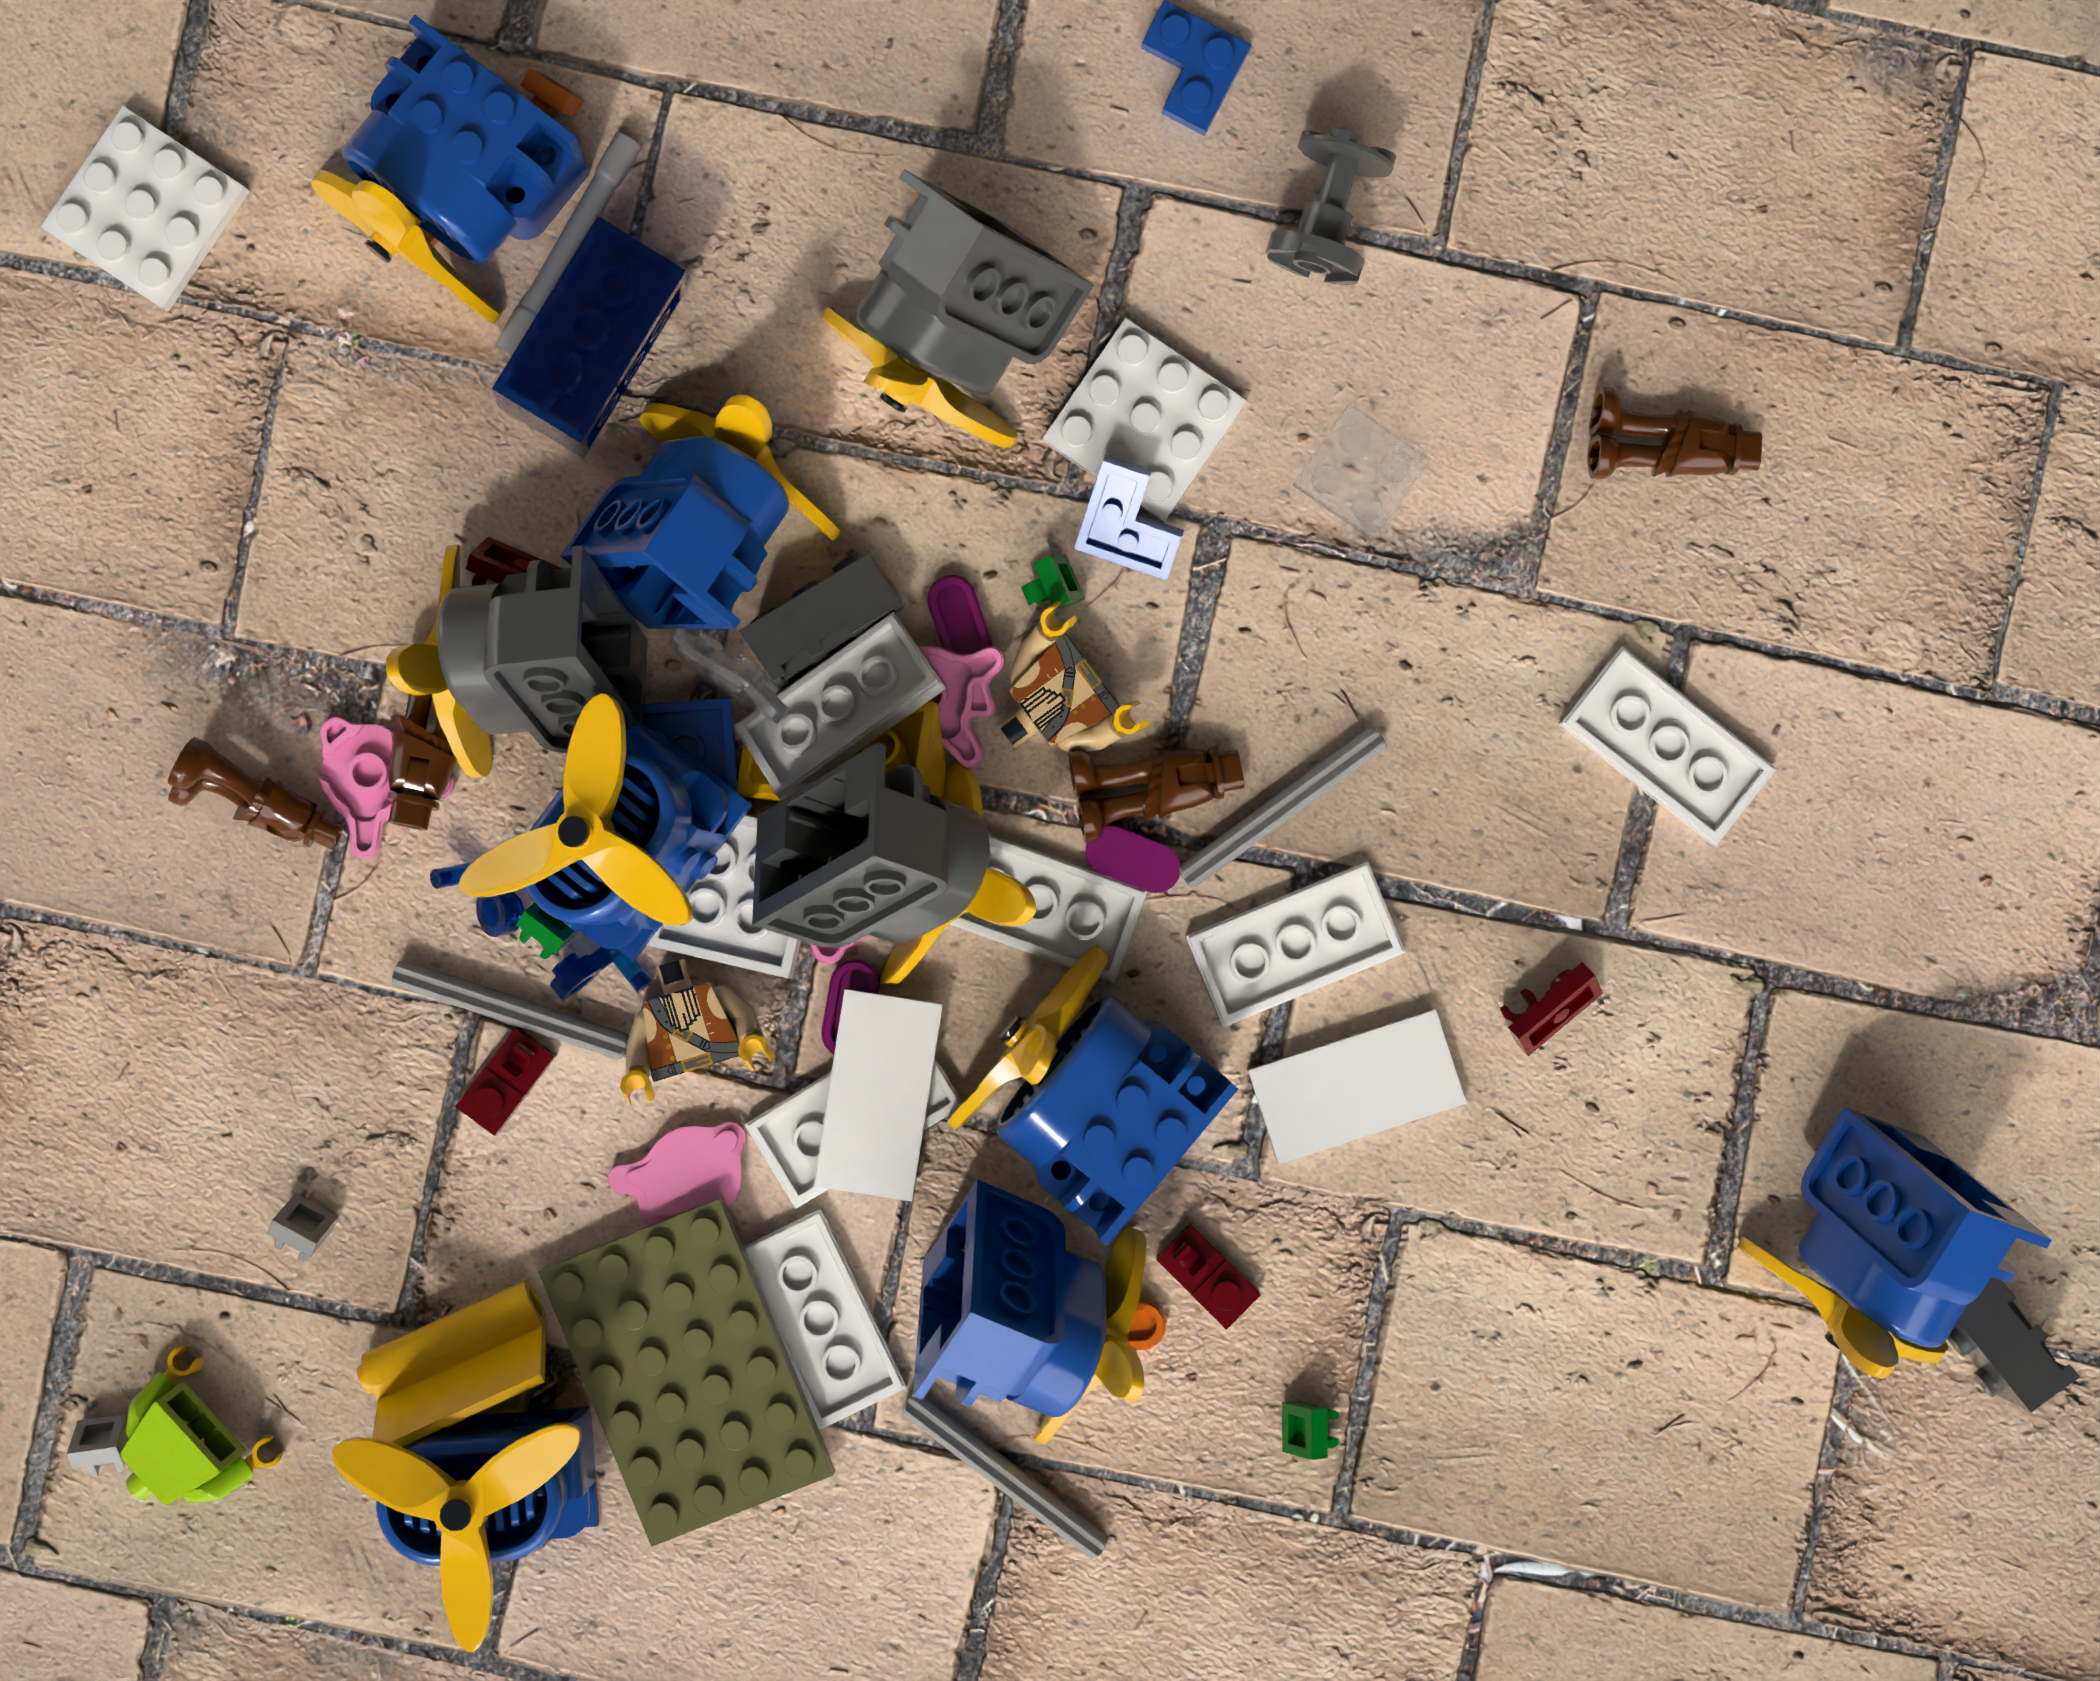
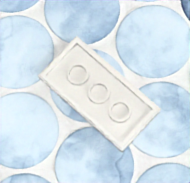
(841, 706)
(1667, 746)
(1072, 908)
(1295, 944)
(1356, 1086)
(878, 1095)
(793, 1131)
(824, 1319)

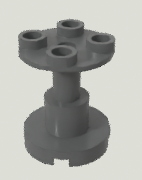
(1324, 223)

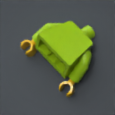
(181, 1445)

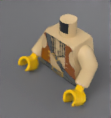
(1062, 694)
(688, 1031)

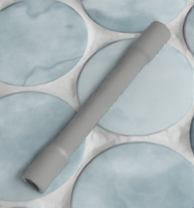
(608, 176)

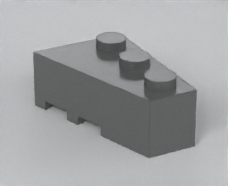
(821, 619)
(2008, 1350)

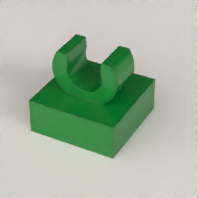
(1054, 583)
(545, 929)
(1307, 1430)

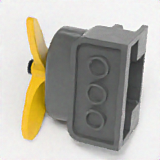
(957, 307)
(523, 656)
(880, 860)

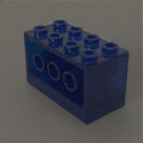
(590, 337)

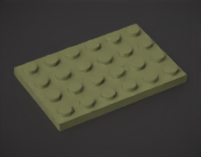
(687, 1371)

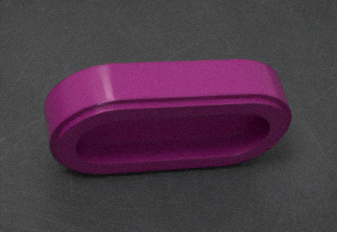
(957, 615)
(1134, 860)
(850, 975)

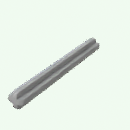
(1282, 807)
(510, 1009)
(1006, 1476)

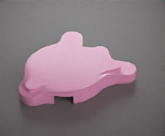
(965, 697)
(358, 779)
(684, 1171)

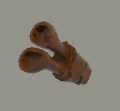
(1689, 447)
(418, 766)
(1172, 780)
(259, 802)

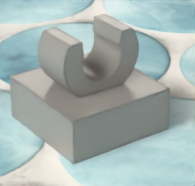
(302, 1226)
(98, 1443)

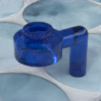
(495, 913)
(575, 972)

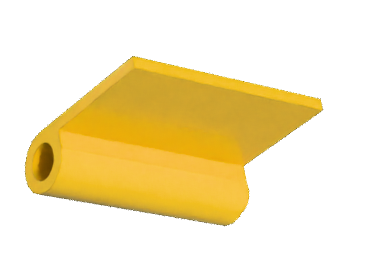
(456, 1365)

